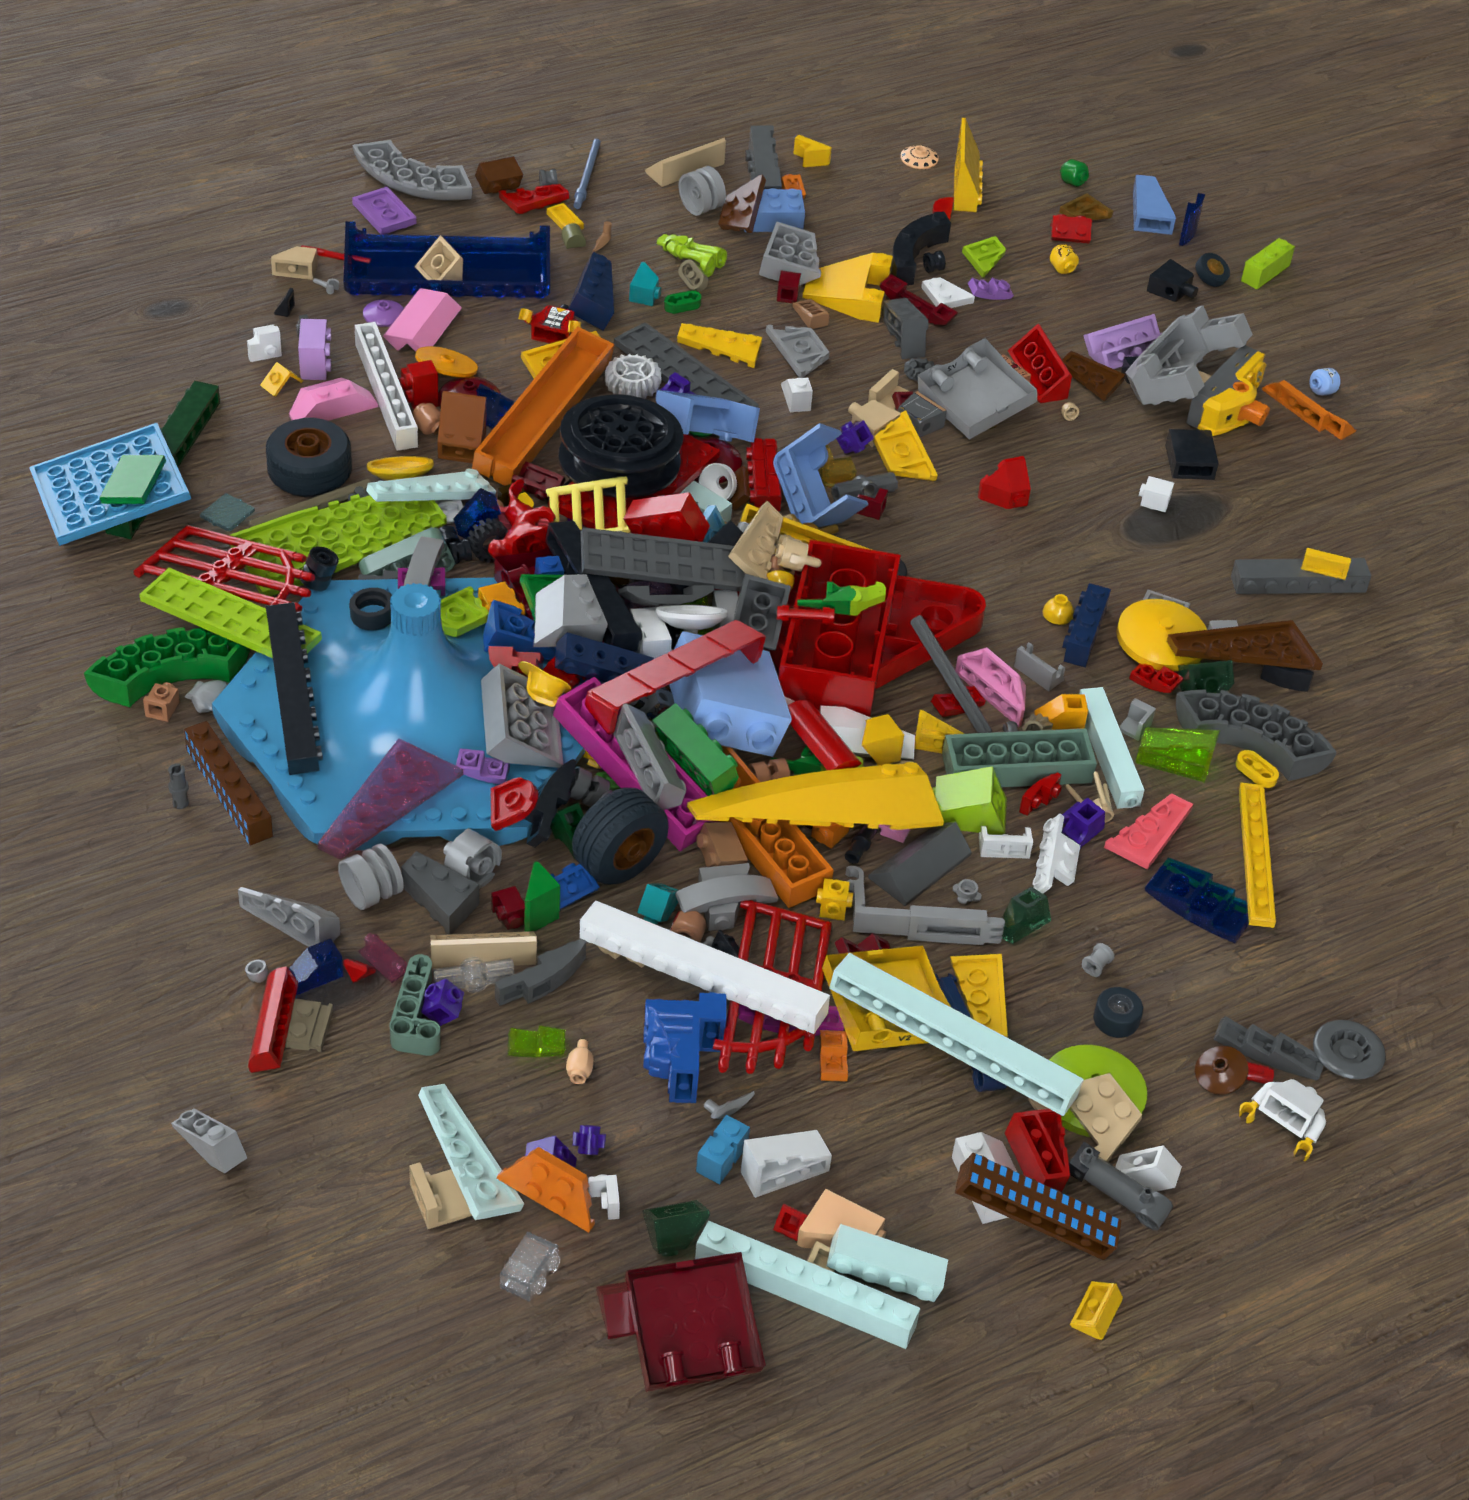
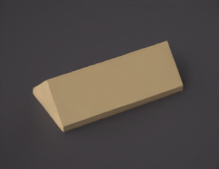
(672, 168)
(455, 948)

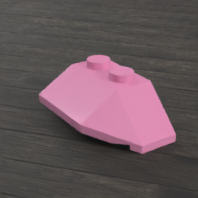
(332, 400)
(994, 681)

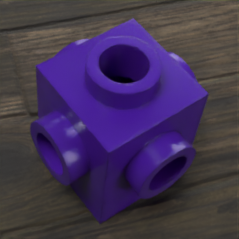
(854, 437)
(442, 1002)

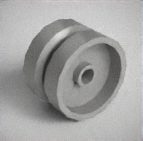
(702, 190)

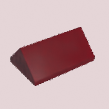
(616, 1310)

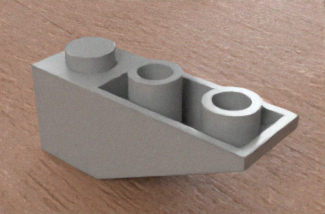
(211, 1139)

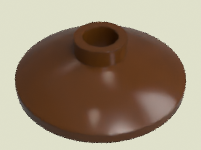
(1224, 1079)

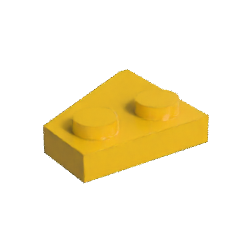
(932, 732)

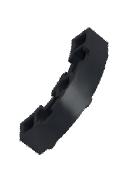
(923, 232)

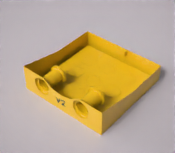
(868, 1029)

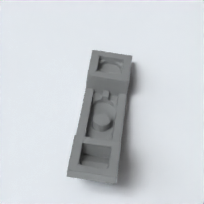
(424, 560)
(726, 890)

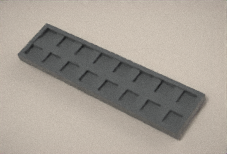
(674, 359)
(659, 559)

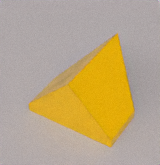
(883, 739)

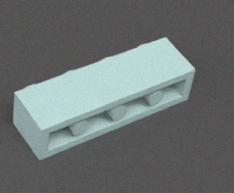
(887, 1263)

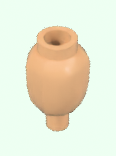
(580, 1063)

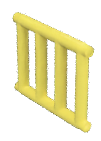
(597, 486)

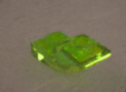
(543, 1043)

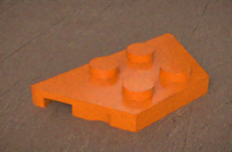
(552, 1185)

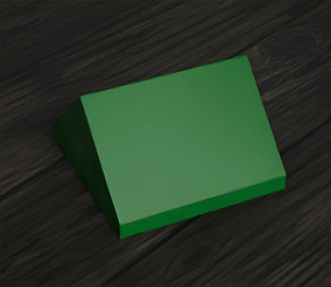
(541, 899)

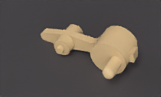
(793, 553)

